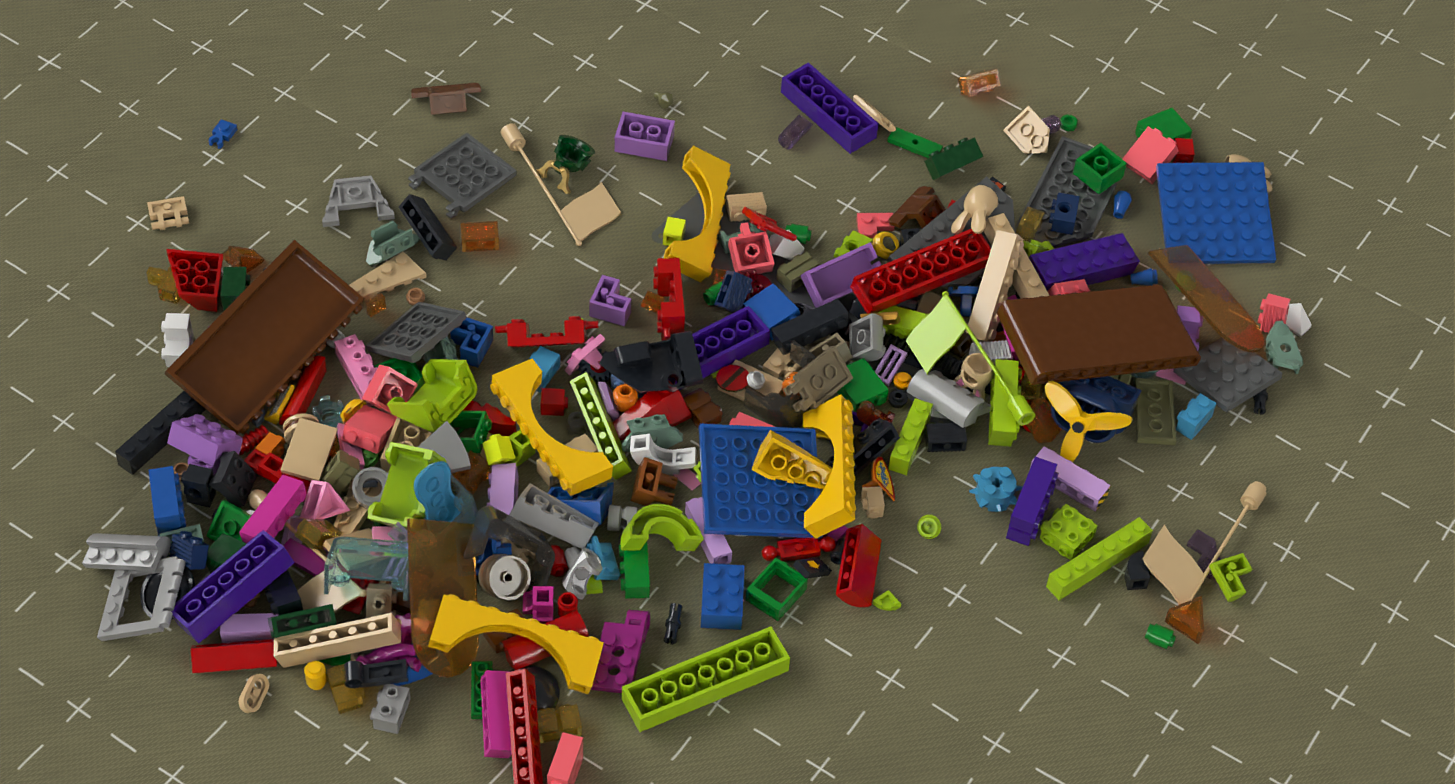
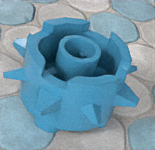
(995, 488)

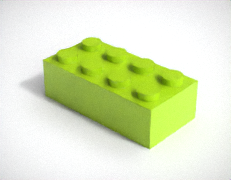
(1002, 424)

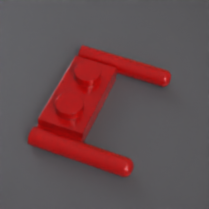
(767, 224)

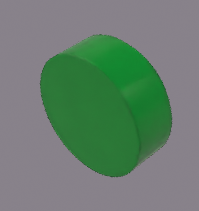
(1068, 122)

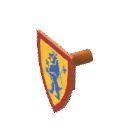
(881, 477)

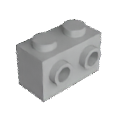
(390, 708)

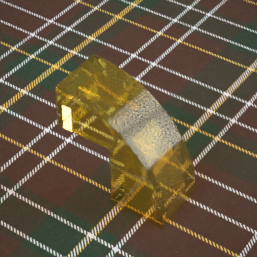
(1030, 223)

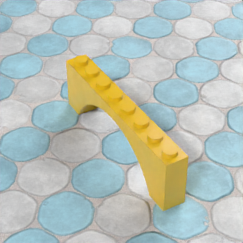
(711, 179)
(572, 467)
(837, 500)
(574, 653)

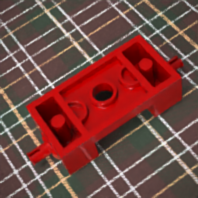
(669, 283)
(519, 333)

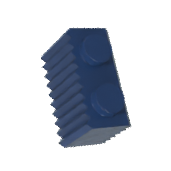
(733, 291)
(190, 549)

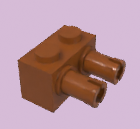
(646, 484)

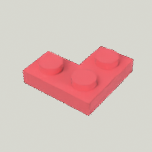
(870, 223)

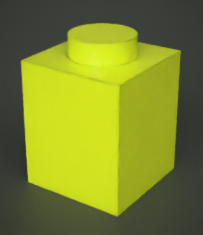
(673, 230)
(498, 449)

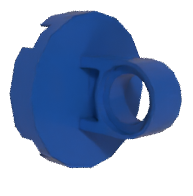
(966, 294)

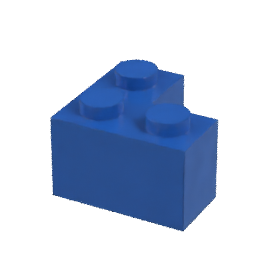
(474, 340)

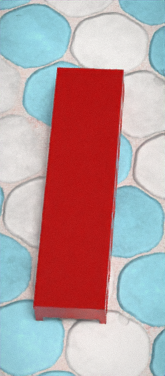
(921, 272)

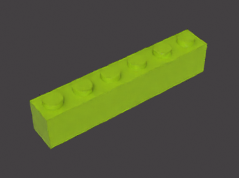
(600, 424)
(1099, 558)

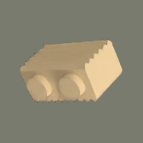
(736, 203)

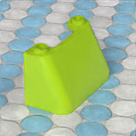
(444, 395)
(398, 496)

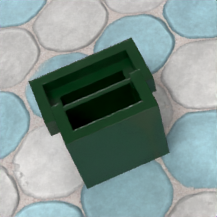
(222, 550)

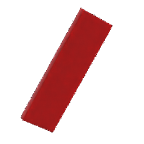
(305, 389)
(523, 651)
(233, 656)

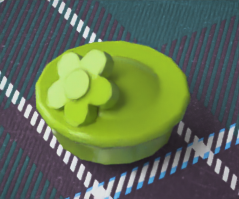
(929, 526)

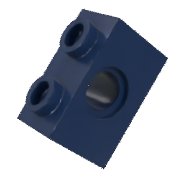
(1064, 213)

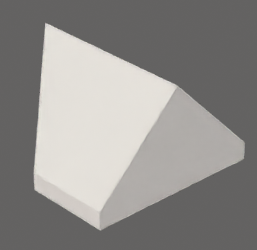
(784, 247)

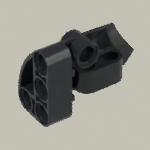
(649, 365)

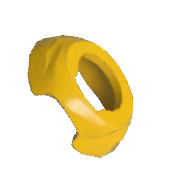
(878, 246)
(355, 405)

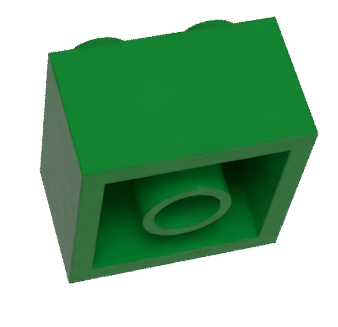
(1099, 168)

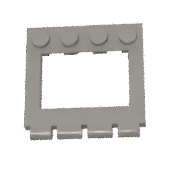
(164, 604)

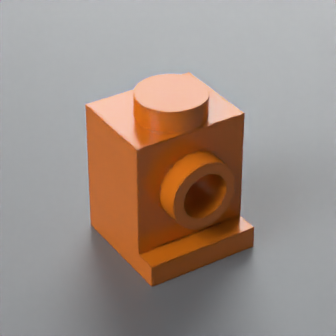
(273, 444)

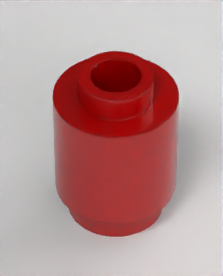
(560, 564)
(567, 603)

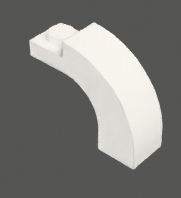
(672, 460)

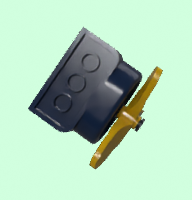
(1090, 410)

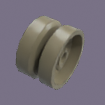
(504, 576)

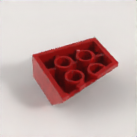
(197, 277)

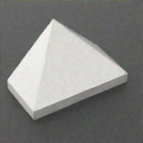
(1297, 319)

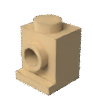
(873, 501)

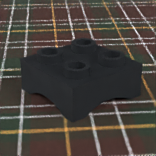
(233, 478)

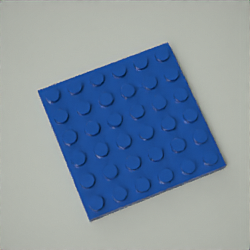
(1217, 211)
(739, 498)

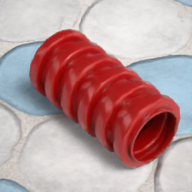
(253, 439)

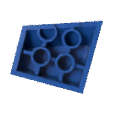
(590, 502)

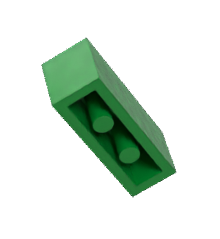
(636, 573)

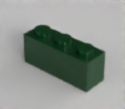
(953, 157)
(302, 621)

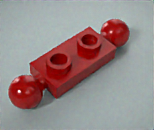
(798, 548)

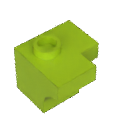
(521, 448)

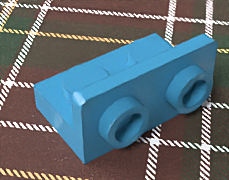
(607, 558)

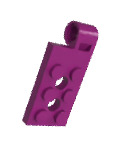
(623, 637)

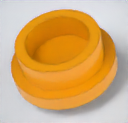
(902, 380)

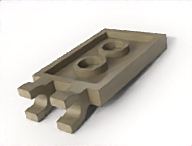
(819, 379)

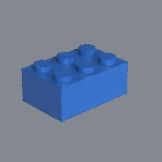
(167, 499)
(722, 596)

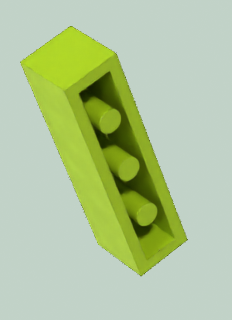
(908, 321)
(910, 437)

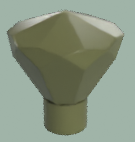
(664, 99)

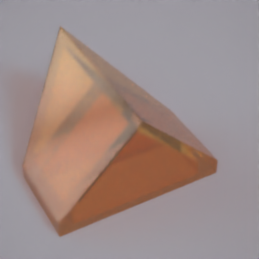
(242, 257)
(1188, 619)

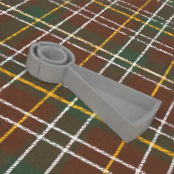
(443, 441)

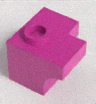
(539, 603)

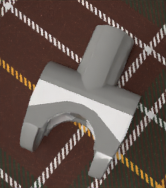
(581, 567)

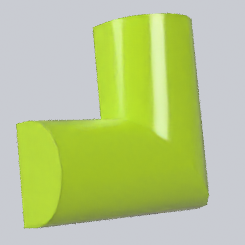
(1227, 572)

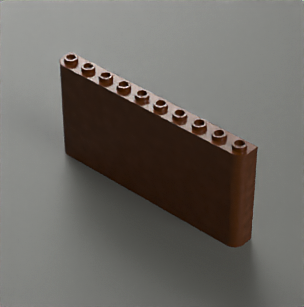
(1097, 334)
(265, 338)

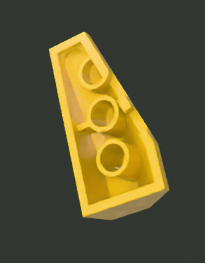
(786, 461)

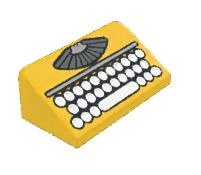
(277, 408)

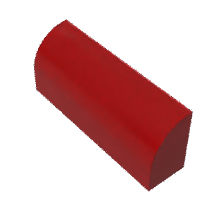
(858, 566)

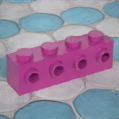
(275, 508)
(495, 715)

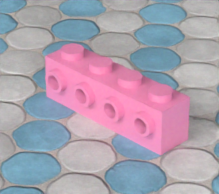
(355, 363)

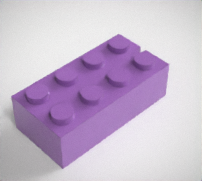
(834, 277)

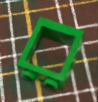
(477, 420)
(765, 602)

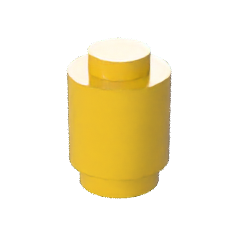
(315, 675)

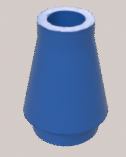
(1121, 203)
(1145, 277)

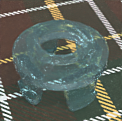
(327, 406)

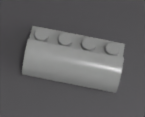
(947, 397)
(126, 551)

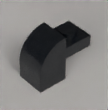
(1137, 573)

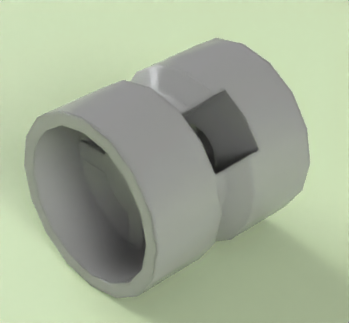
(616, 514)

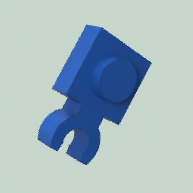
(223, 131)

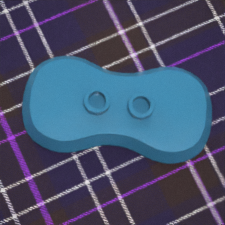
(434, 492)

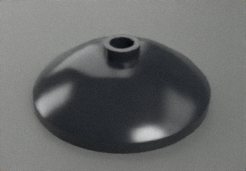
(151, 586)
(546, 687)

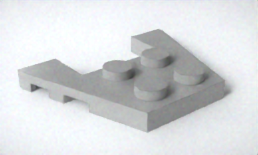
(355, 194)

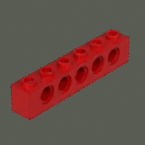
(524, 727)

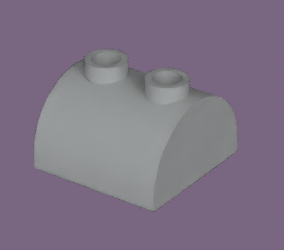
(867, 338)

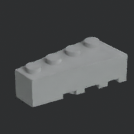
(553, 517)

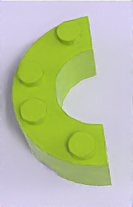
(661, 520)

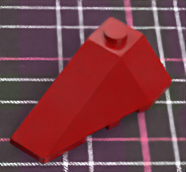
(651, 404)

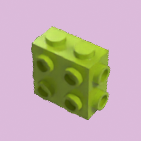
(1068, 531)

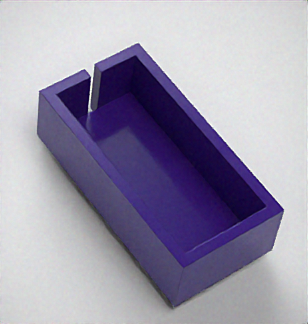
(1032, 501)

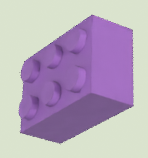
(644, 136)
(203, 439)

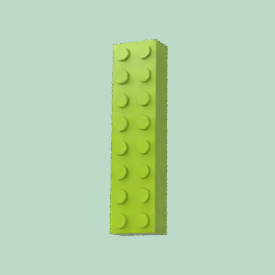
(705, 679)

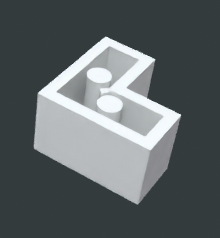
(177, 336)

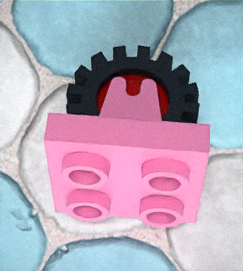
(588, 360)

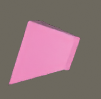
(322, 502)

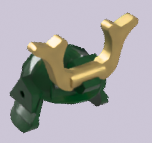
(571, 156)

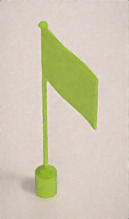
(940, 332)

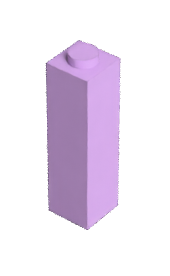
(714, 545)
(246, 627)

